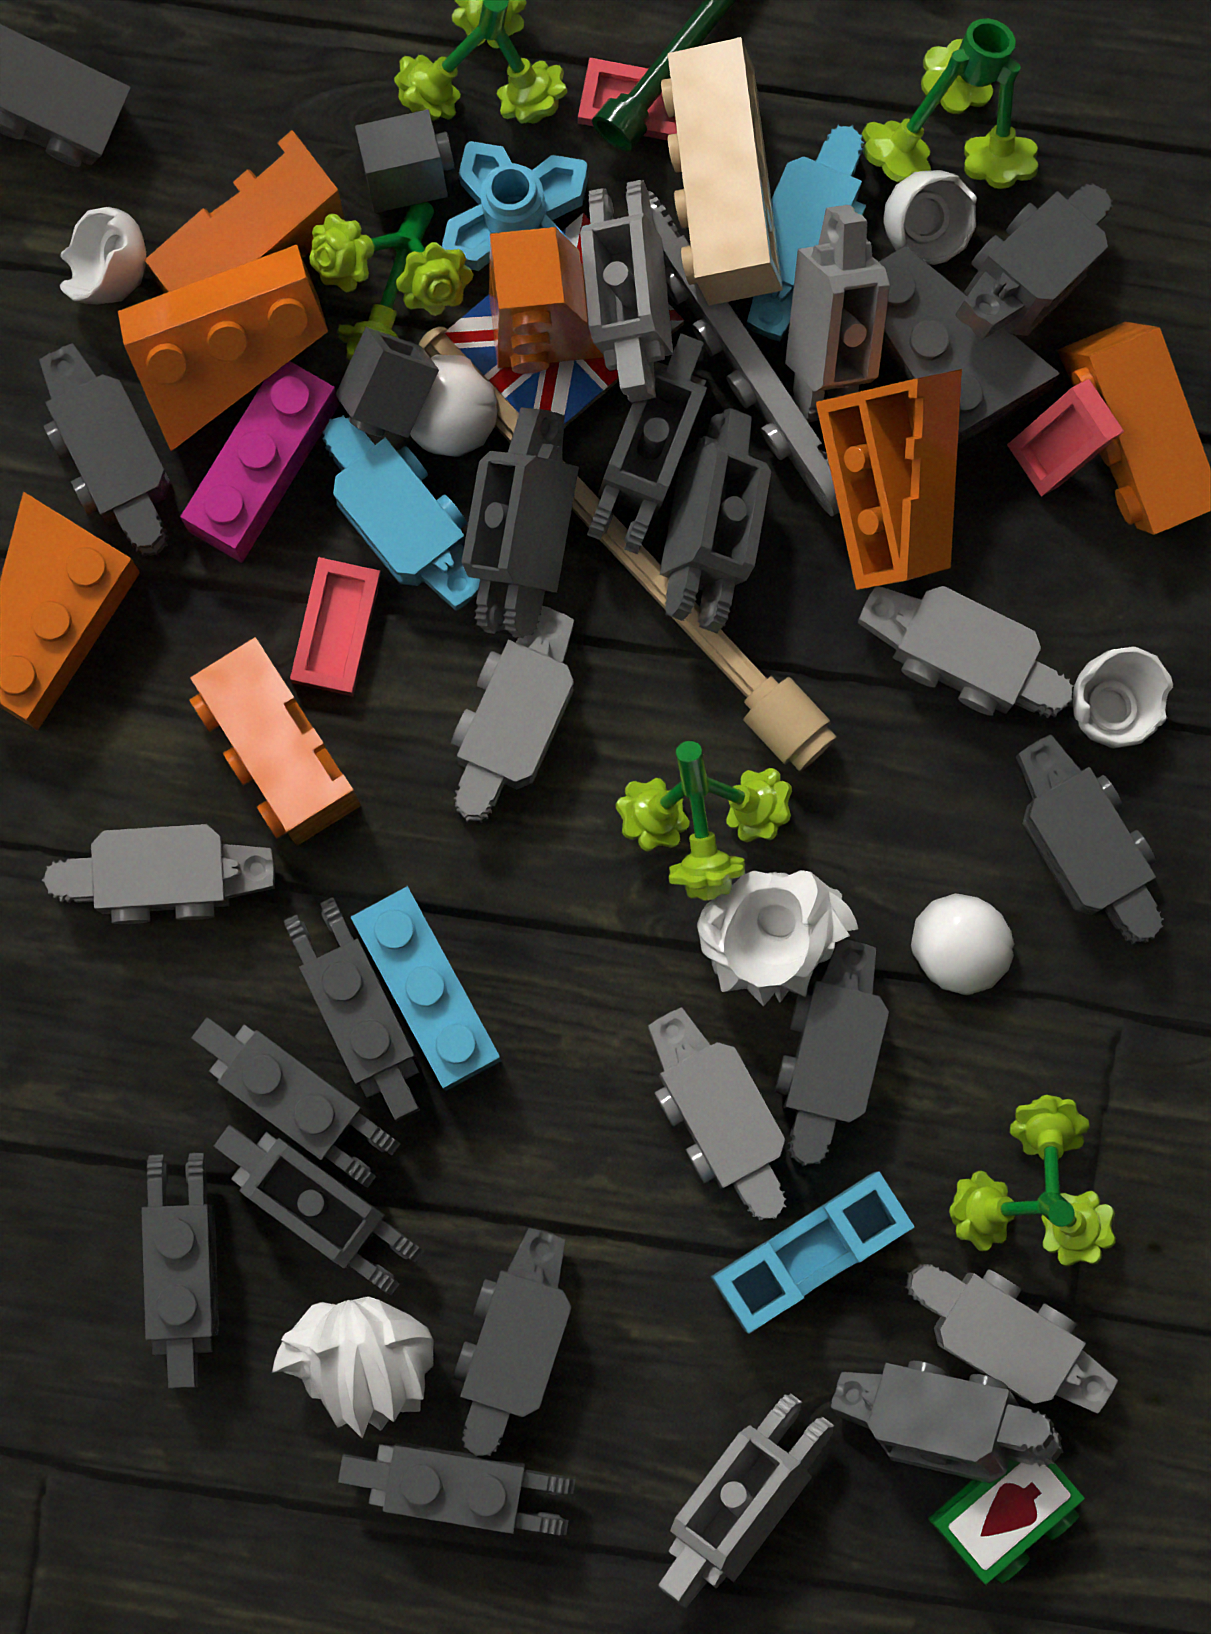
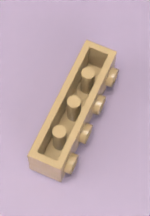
(722, 172)

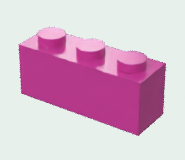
(260, 460)

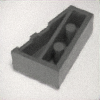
(56, 100)
(928, 339)

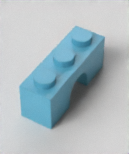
(426, 988)
(812, 1251)

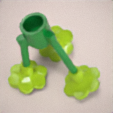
(958, 79)

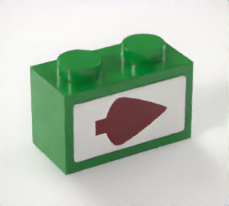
(1001, 1519)

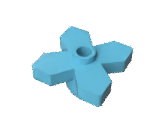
(511, 198)

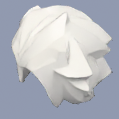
(773, 932)
(359, 1360)

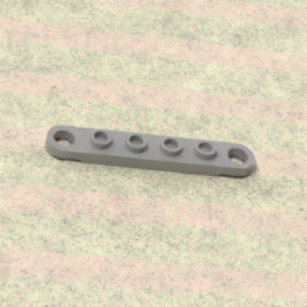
(751, 374)

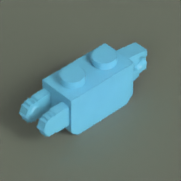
(798, 215)
(397, 514)

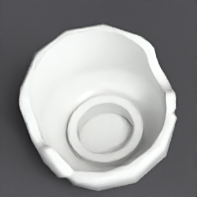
(931, 215)
(104, 257)
(457, 409)
(1121, 697)
(962, 944)

